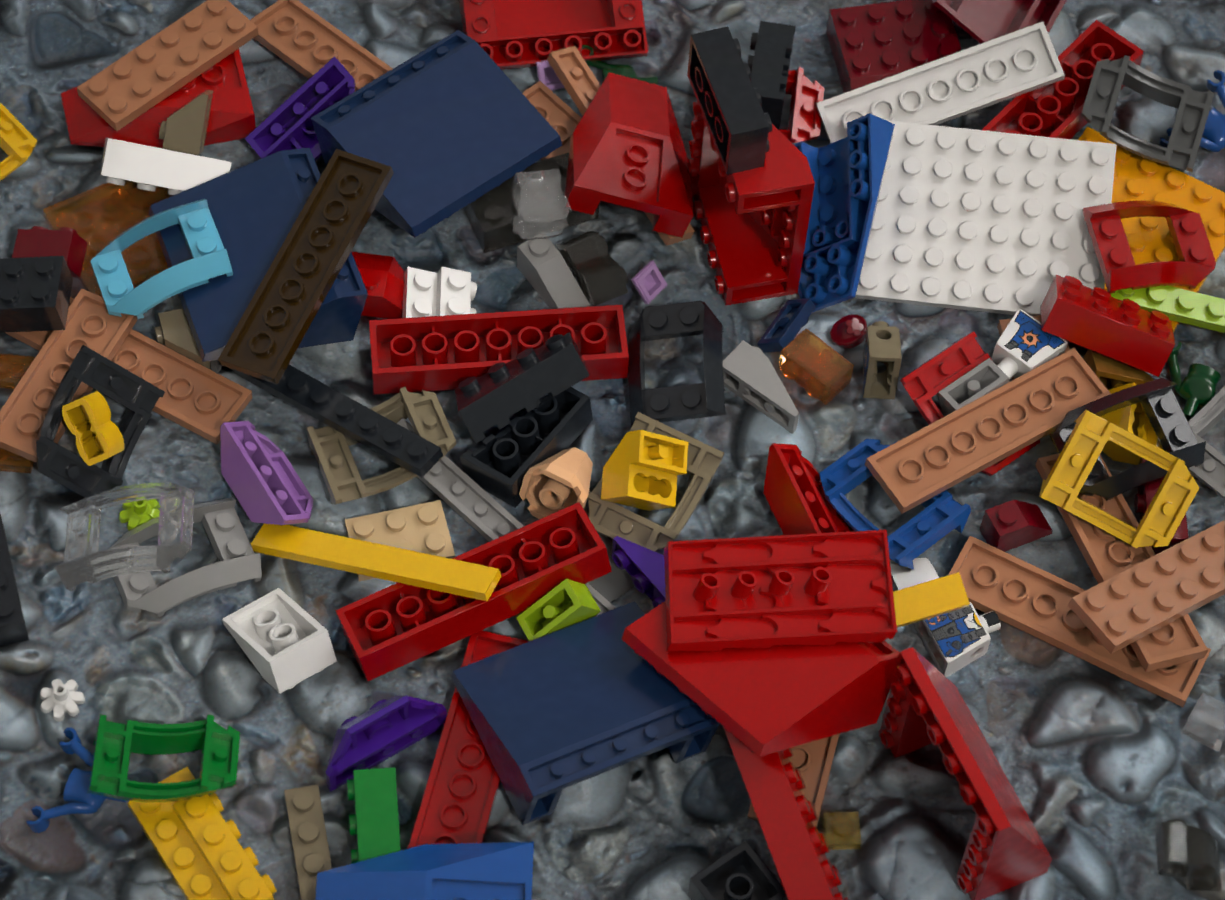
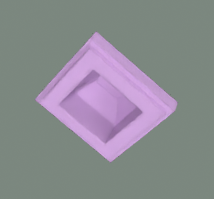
(548, 76)
(649, 282)

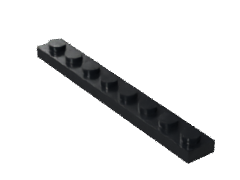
(352, 419)

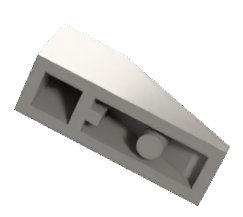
(549, 274)
(755, 380)

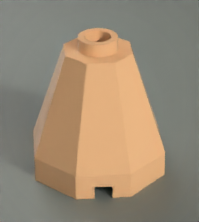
(557, 482)

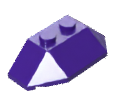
(291, 123)
(381, 734)

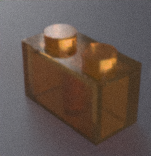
(815, 366)

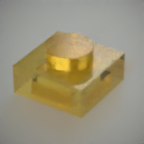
(842, 830)

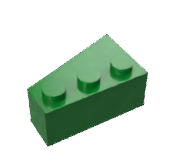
(376, 813)

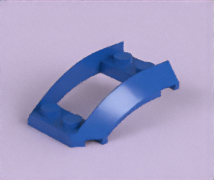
(915, 536)

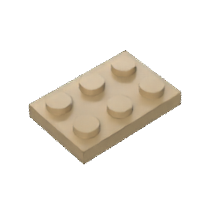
(410, 528)

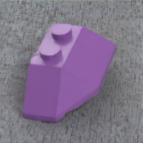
(262, 476)

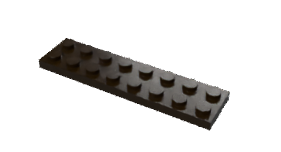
(306, 266)

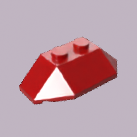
(384, 285)
(797, 494)

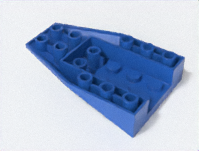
(842, 209)
(436, 873)

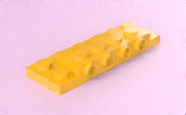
(202, 847)

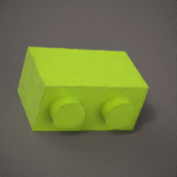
(558, 609)

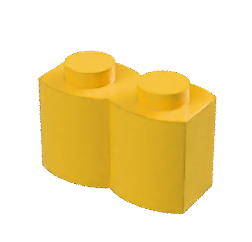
(92, 425)

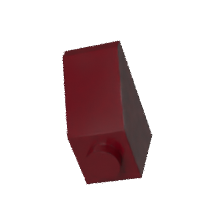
(1013, 525)

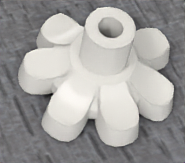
(61, 699)

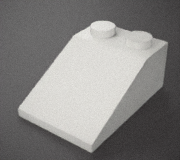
(281, 640)

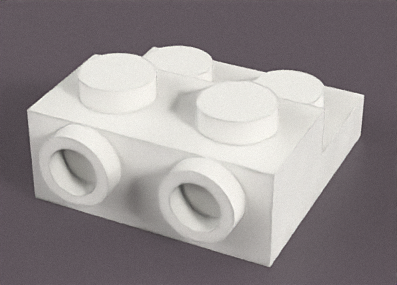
(437, 293)

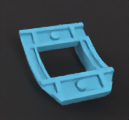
(205, 247)

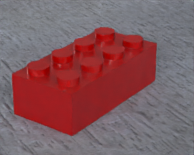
(1107, 324)

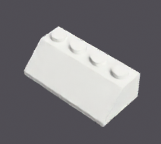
(157, 167)

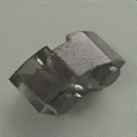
(593, 266)
(1188, 855)

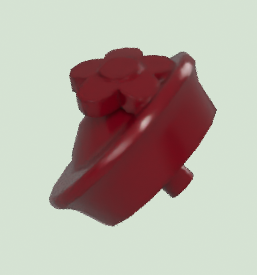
(849, 331)

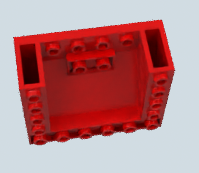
(528, 30)
(751, 217)
(774, 693)
(1003, 840)

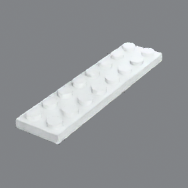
(951, 84)

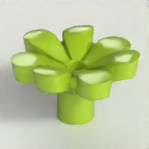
(139, 512)

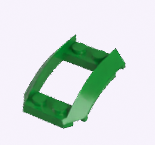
(116, 741)

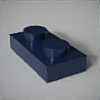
(786, 325)

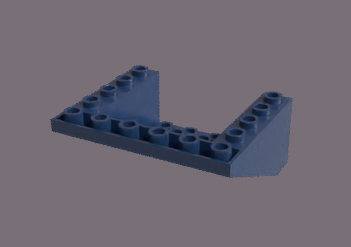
(444, 127)
(253, 217)
(576, 710)

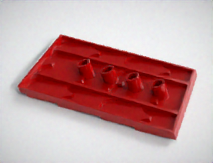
(779, 591)

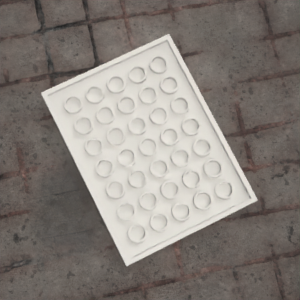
(983, 218)

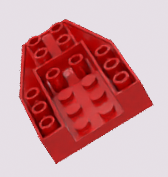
(229, 116)
(631, 155)

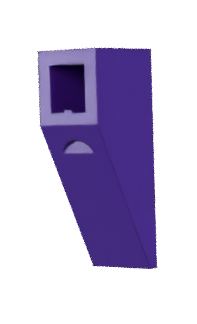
(643, 566)

